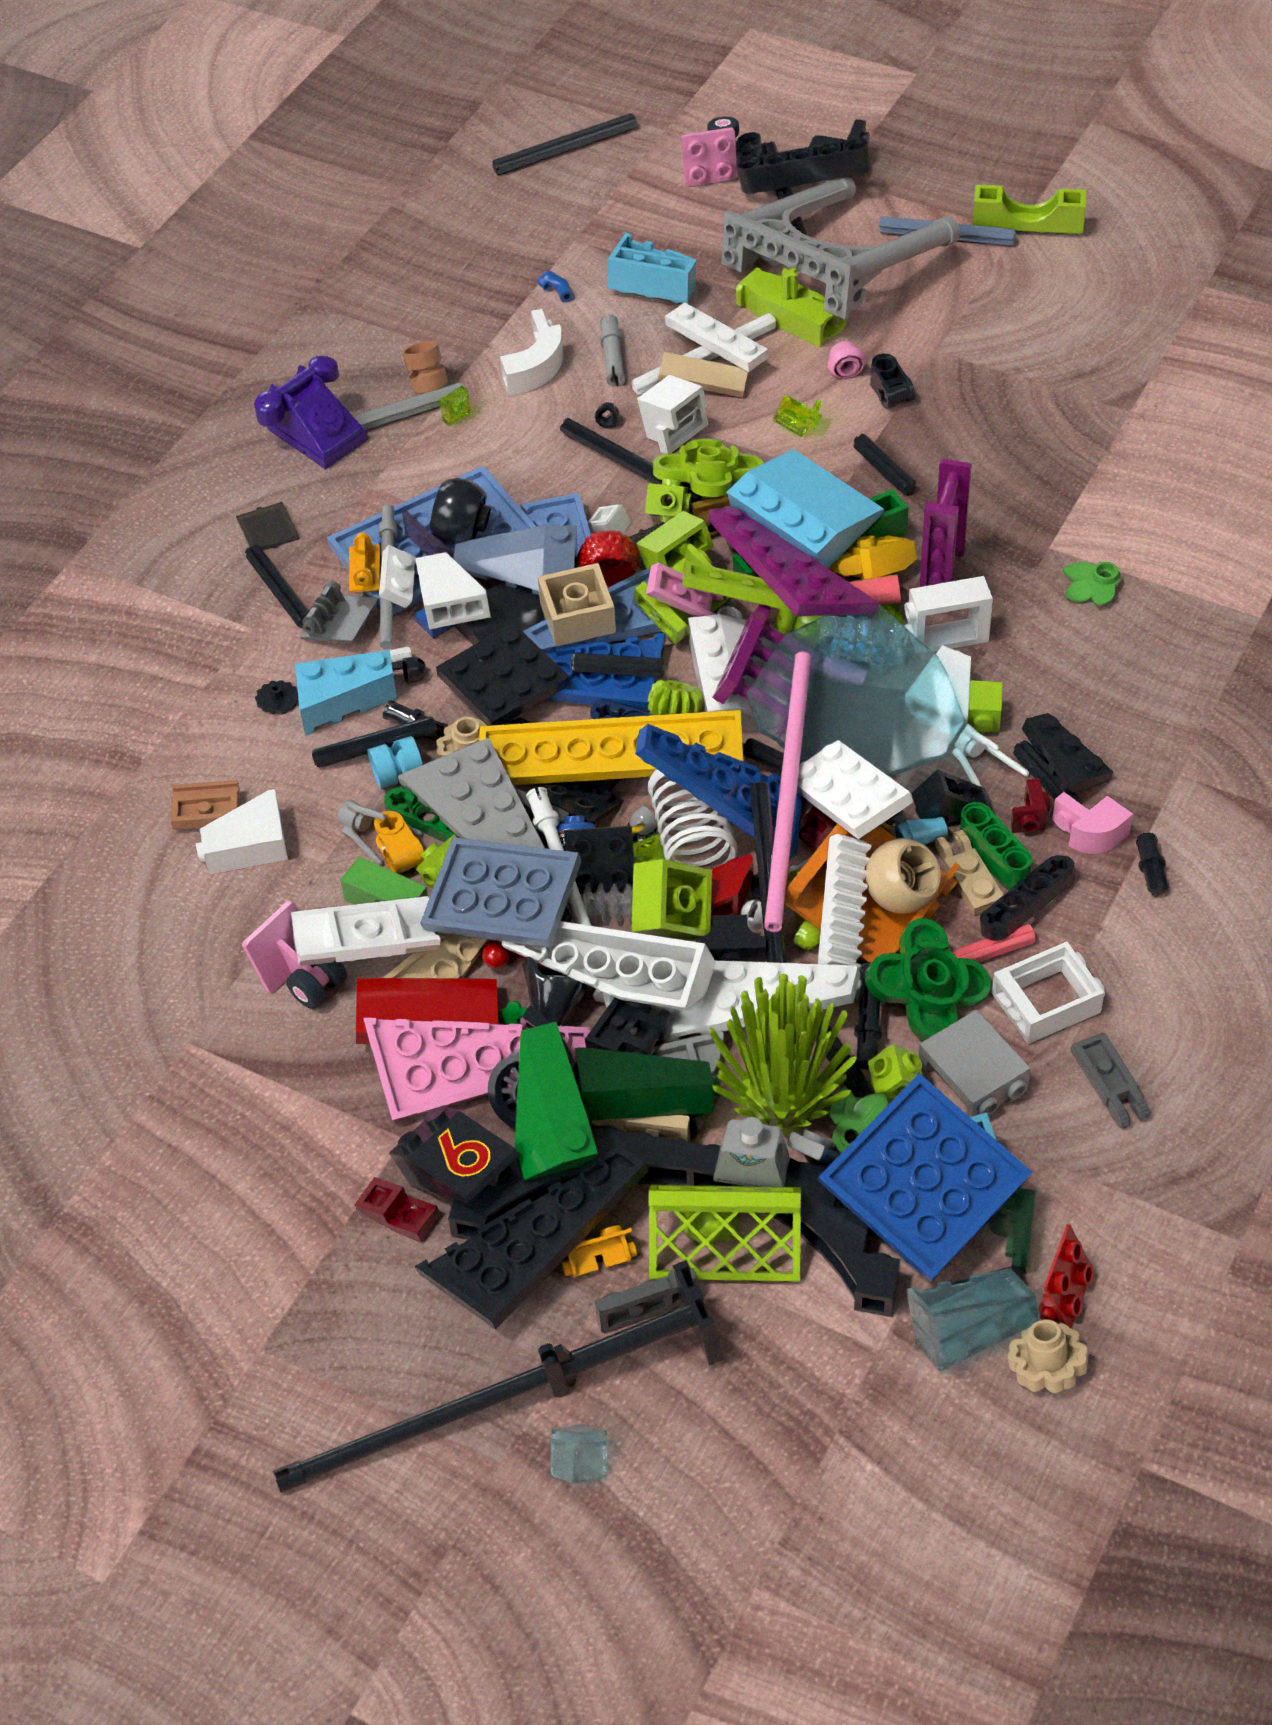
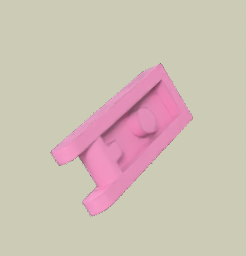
(666, 586)

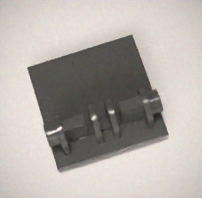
(337, 615)

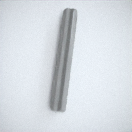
(404, 408)

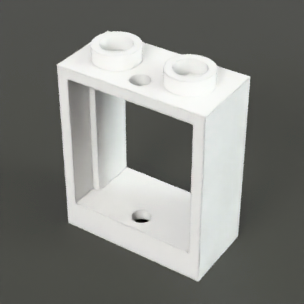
(947, 597)
(1029, 1023)

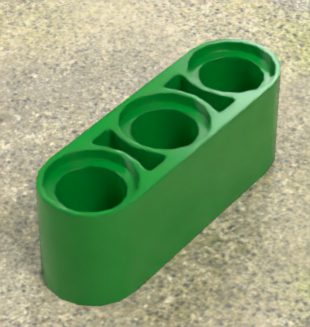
(996, 844)

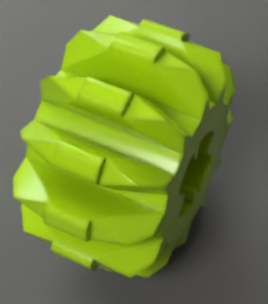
(674, 698)

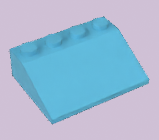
(805, 505)

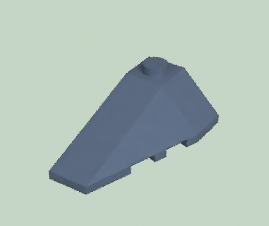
(520, 554)

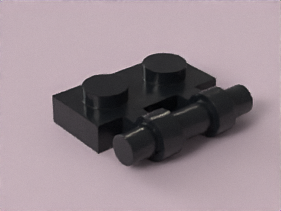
(620, 1023)

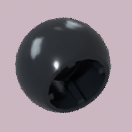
(459, 511)

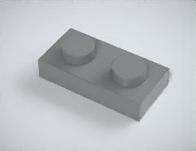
(813, 1146)

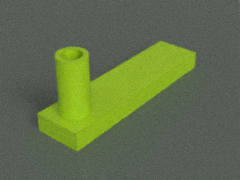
(737, 586)

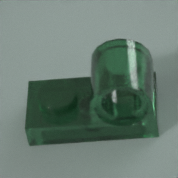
(1016, 1226)

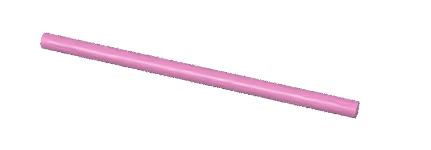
(787, 793)

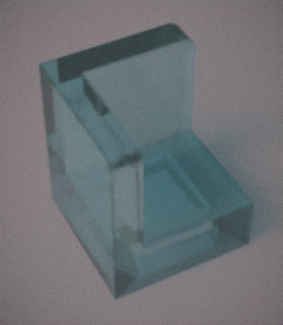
(578, 1453)

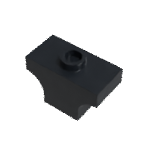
(733, 940)

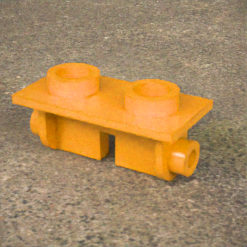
(364, 565)
(610, 1245)

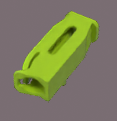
(793, 305)

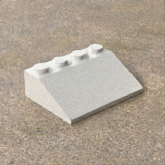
(711, 645)

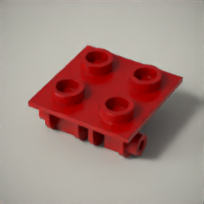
(1066, 1281)

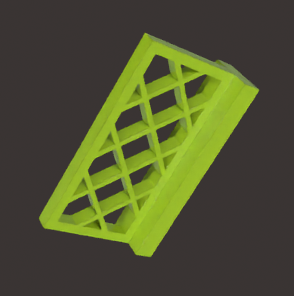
(726, 1199)

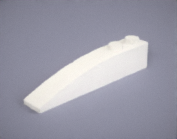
(627, 964)

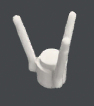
(973, 744)

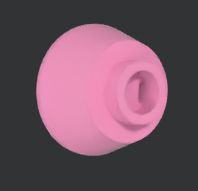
(846, 360)

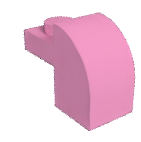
(1093, 829)

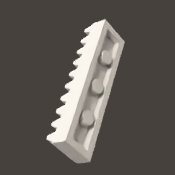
(843, 901)

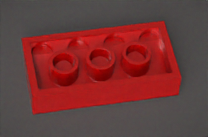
(425, 1000)

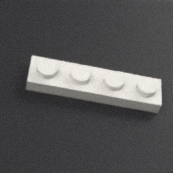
(716, 337)

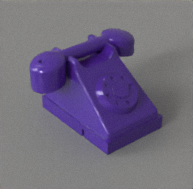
(310, 415)

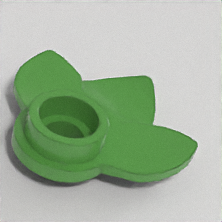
(1092, 582)
(854, 1115)

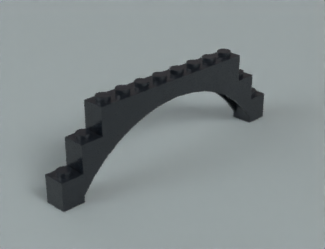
(828, 1229)

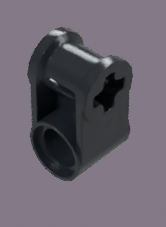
(890, 380)

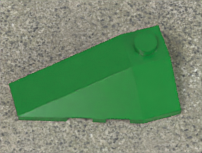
(550, 1114)

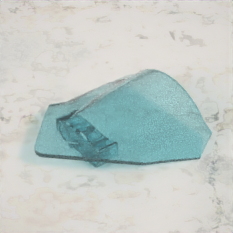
(866, 688)

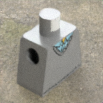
(752, 1155)

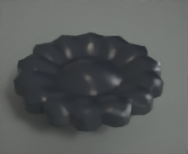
(277, 697)

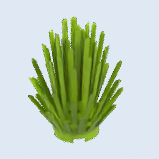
(779, 1078)

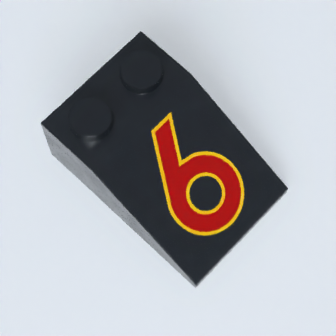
(451, 1155)

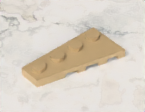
(450, 960)

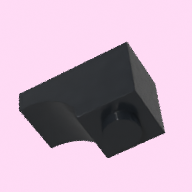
(946, 796)

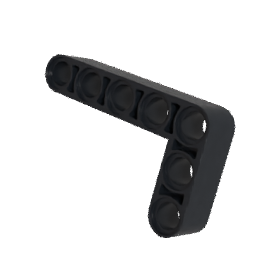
(798, 166)

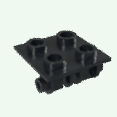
(582, 799)
(605, 856)

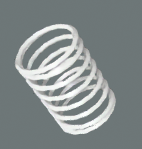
(726, 833)

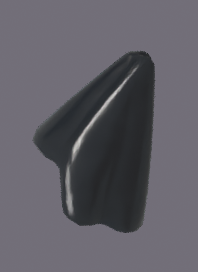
(552, 992)

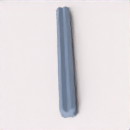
(968, 233)

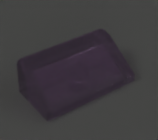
(423, 536)

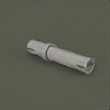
(611, 342)

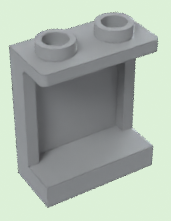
(976, 1064)

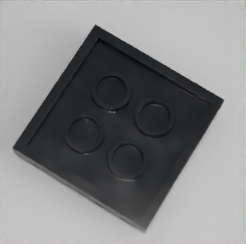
(503, 675)

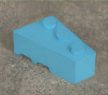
(651, 272)
(343, 686)

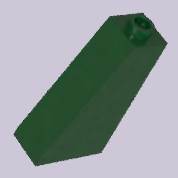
(642, 1085)

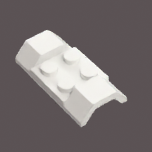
(361, 931)

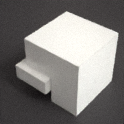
(673, 412)

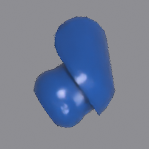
(559, 283)

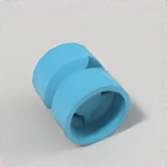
(393, 761)

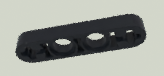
(1002, 920)

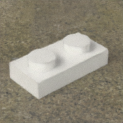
(397, 576)

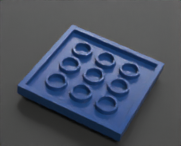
(925, 1177)

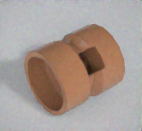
(426, 371)

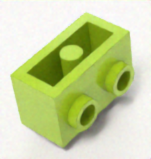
(670, 540)

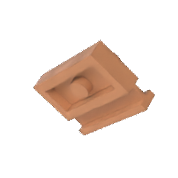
(202, 803)

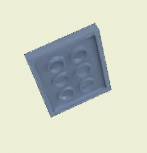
(501, 892)

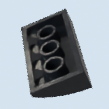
(505, 607)

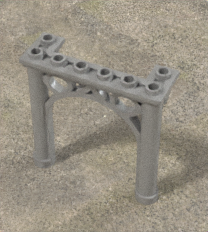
(841, 267)

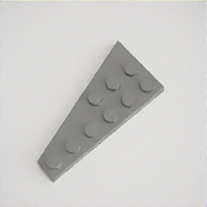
(473, 796)

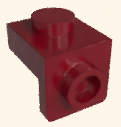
(1033, 814)

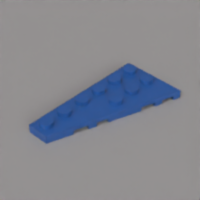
(596, 687)
(714, 779)

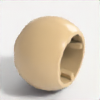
(903, 876)

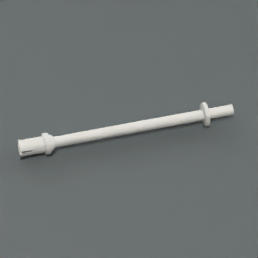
(546, 822)

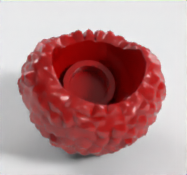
(613, 552)

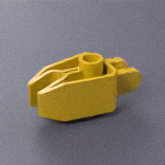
(875, 557)

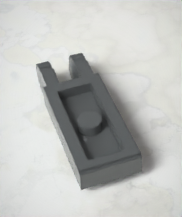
(1109, 1077)
(639, 1302)

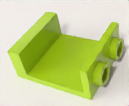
(668, 618)

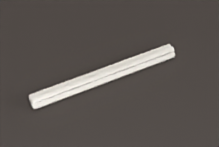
(751, 330)

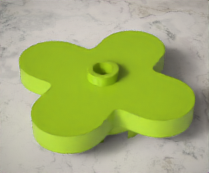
(706, 466)

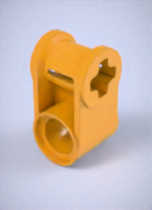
(397, 843)

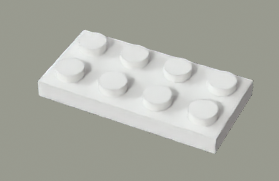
(850, 789)

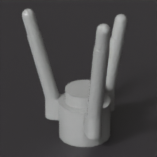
(359, 818)

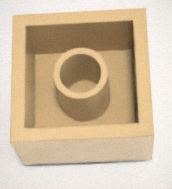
(576, 604)

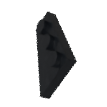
(1066, 754)

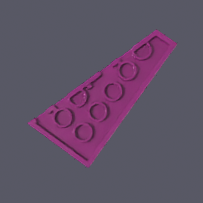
(793, 575)

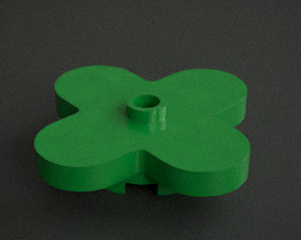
(927, 978)

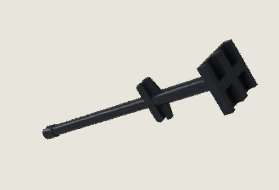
(557, 1368)

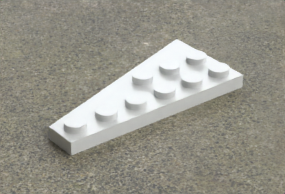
(730, 978)

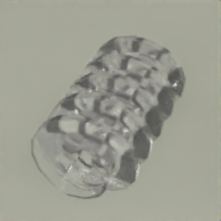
(608, 904)

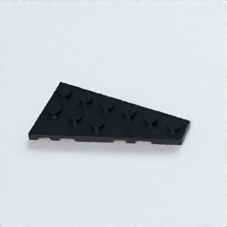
(525, 1244)

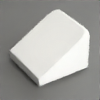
(609, 518)

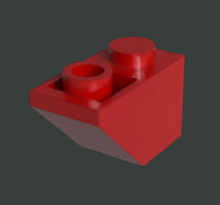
(731, 885)

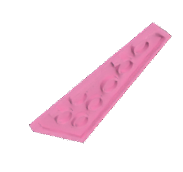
(443, 1061)

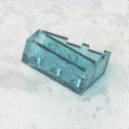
(970, 1316)

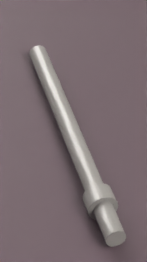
(387, 533)

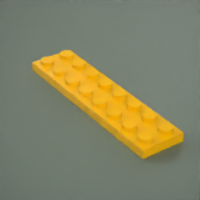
(603, 746)

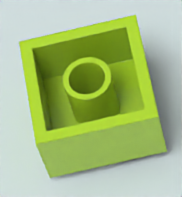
(671, 900)

